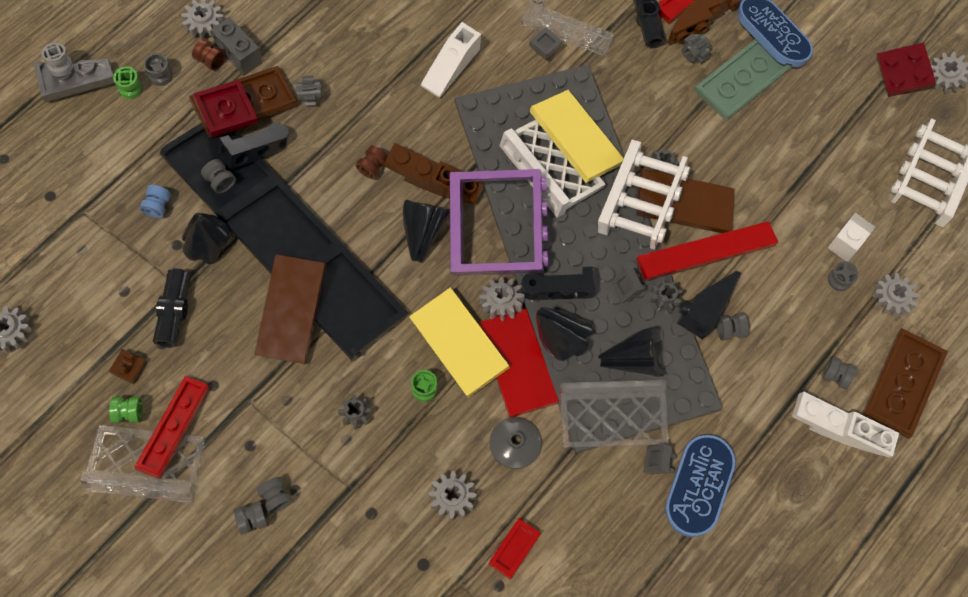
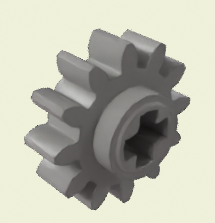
(202, 18)
(950, 72)
(501, 299)
(904, 299)
(16, 327)
(455, 505)

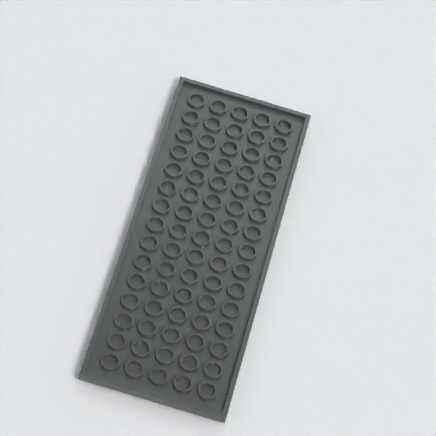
(577, 244)

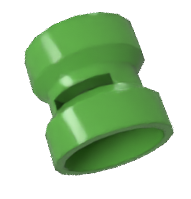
(127, 82)
(423, 380)
(128, 409)

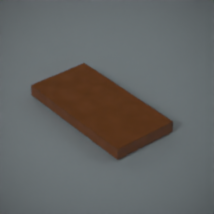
(266, 92)
(699, 206)
(290, 309)
(905, 383)

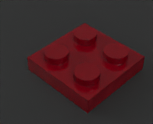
(906, 69)
(225, 108)

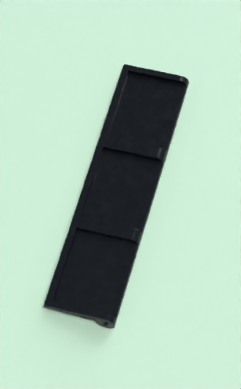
(276, 222)

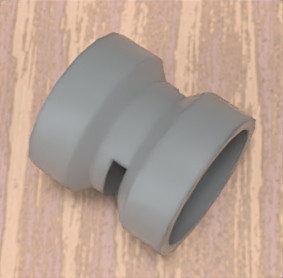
(57, 59)

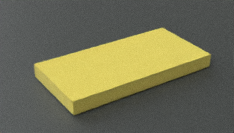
(577, 135)
(459, 342)

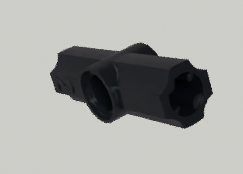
(650, 23)
(172, 308)

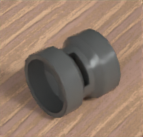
(158, 69)
(220, 178)
(732, 326)
(839, 372)
(274, 495)
(250, 517)

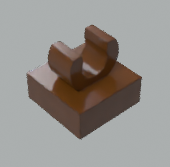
(127, 366)

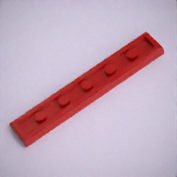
(706, 251)

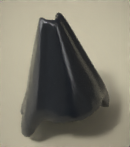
(422, 226)
(205, 238)
(562, 333)
(634, 354)

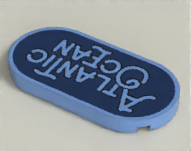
(775, 32)
(700, 486)

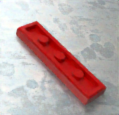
(172, 427)

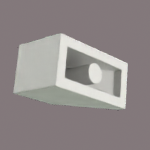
(851, 237)

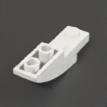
(845, 427)

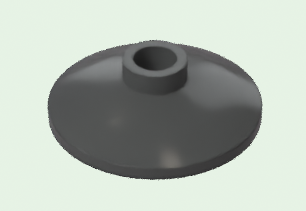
(514, 455)

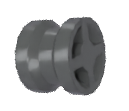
(847, 271)

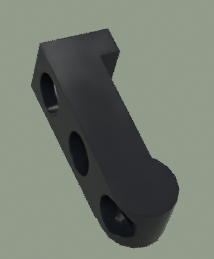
(253, 146)
(559, 286)

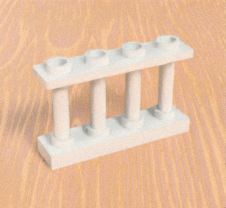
(626, 177)
(952, 190)

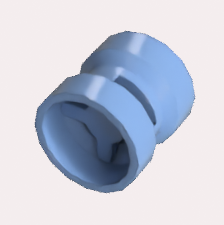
(155, 201)

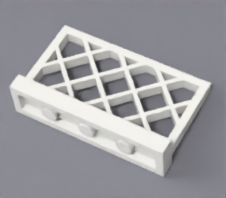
(523, 158)

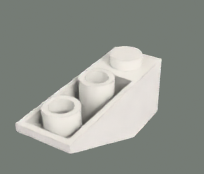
(452, 59)

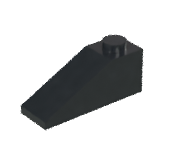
(705, 308)

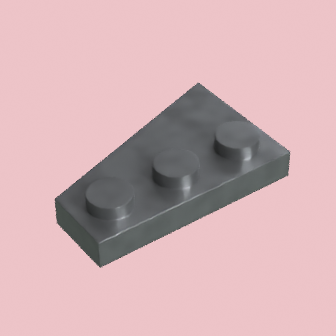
(83, 77)

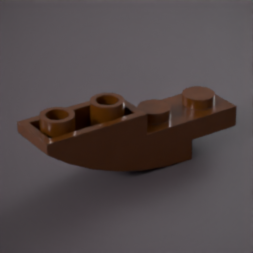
(697, 18)
(428, 174)

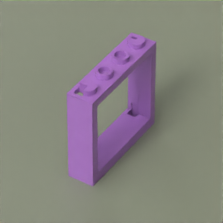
(457, 223)

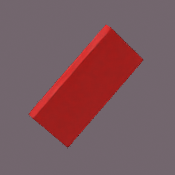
(527, 381)

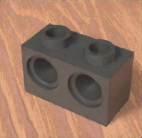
(238, 46)

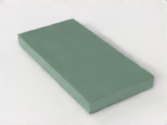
(740, 80)

